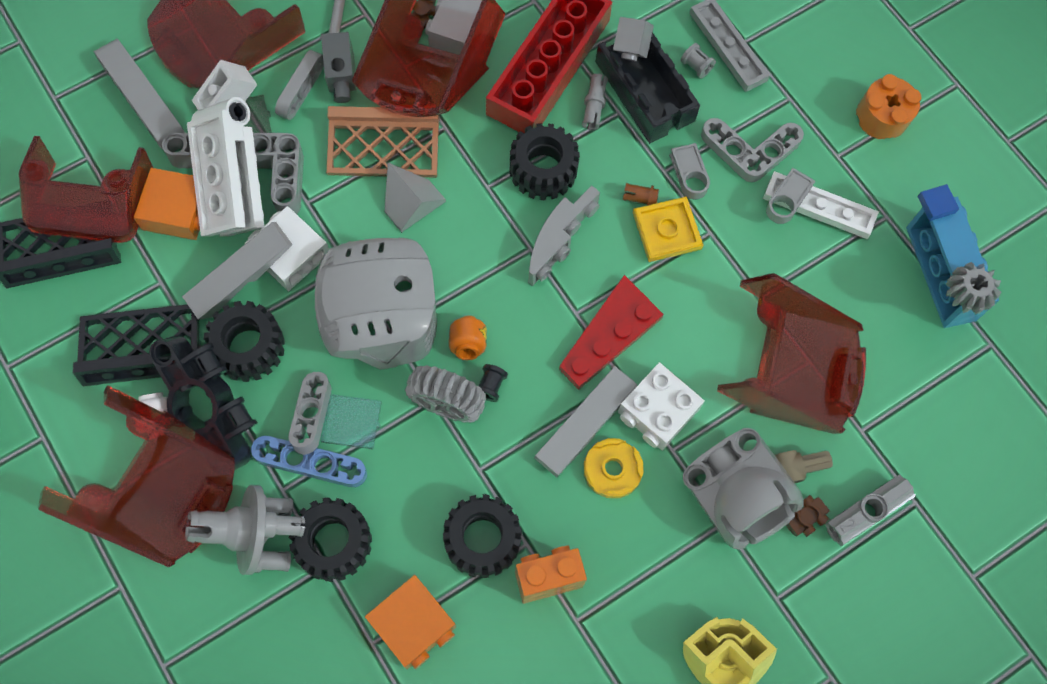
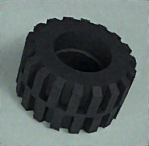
(546, 142)
(238, 320)
(475, 510)
(349, 558)

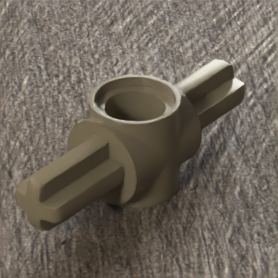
(798, 466)

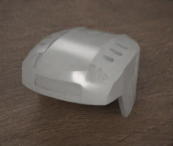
(359, 288)

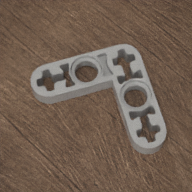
(748, 155)

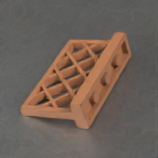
(379, 118)

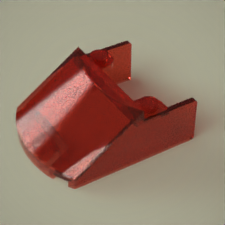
(200, 33)
(420, 78)
(808, 362)
(163, 483)

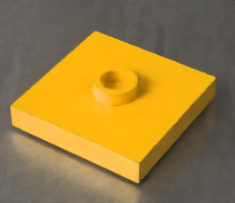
(667, 229)

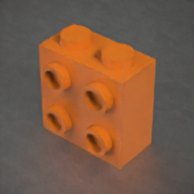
(168, 205)
(550, 575)
(411, 623)

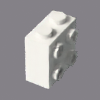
(302, 256)
(660, 407)

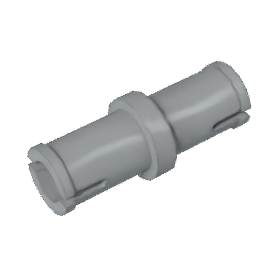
(595, 101)

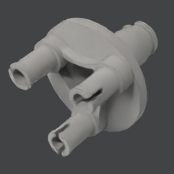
(248, 528)

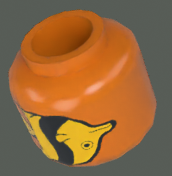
(467, 338)

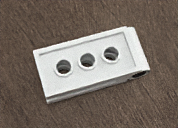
(225, 169)

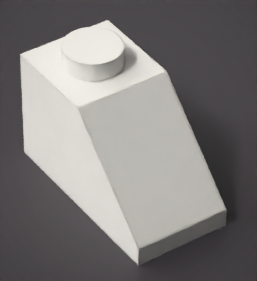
(223, 83)

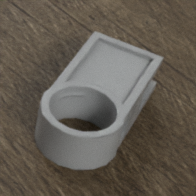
(687, 165)
(792, 192)

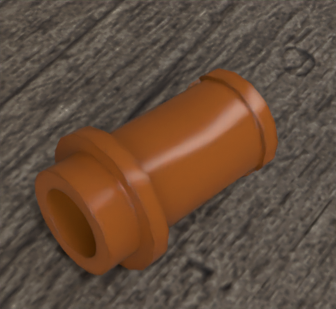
(643, 194)

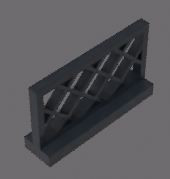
(55, 262)
(133, 366)

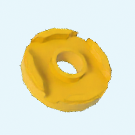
(606, 484)

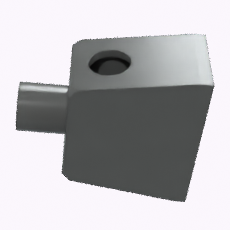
(338, 65)

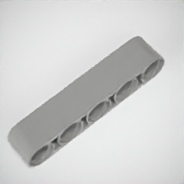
(137, 91)

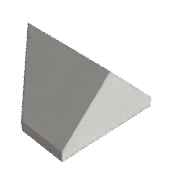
(409, 197)

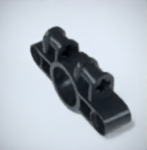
(187, 369)

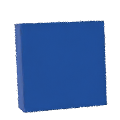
(938, 202)

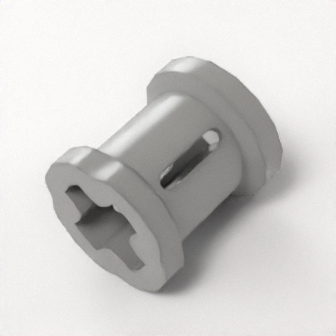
(698, 60)

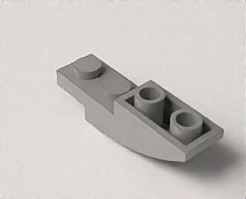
(555, 236)

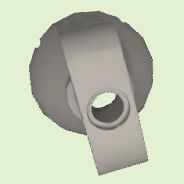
(744, 489)

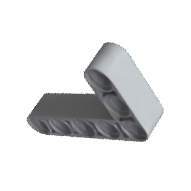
(272, 158)

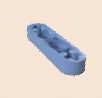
(309, 461)

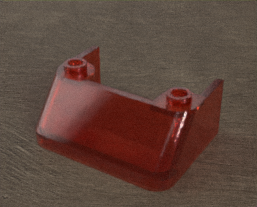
(80, 208)

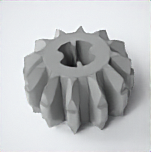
(973, 288)

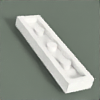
(830, 209)

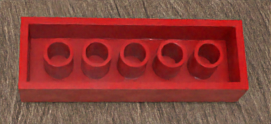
(547, 62)

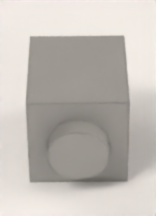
(633, 38)

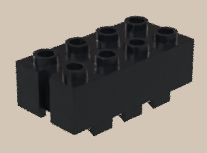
(650, 89)

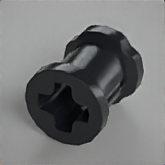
(492, 381)

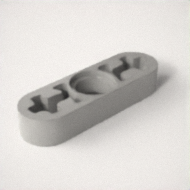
(299, 85)
(313, 424)

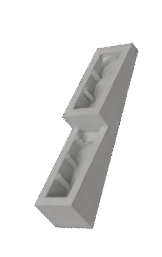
(233, 274)
(585, 422)

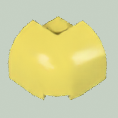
(728, 652)

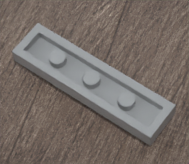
(729, 44)

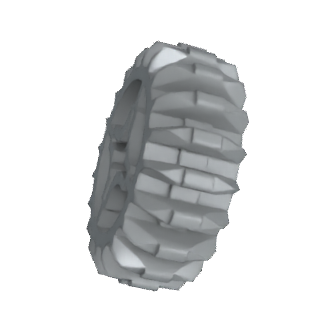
(445, 394)

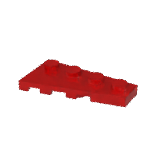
(614, 328)

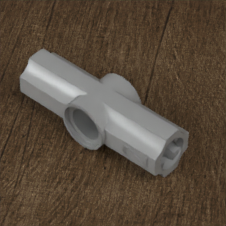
(856, 519)

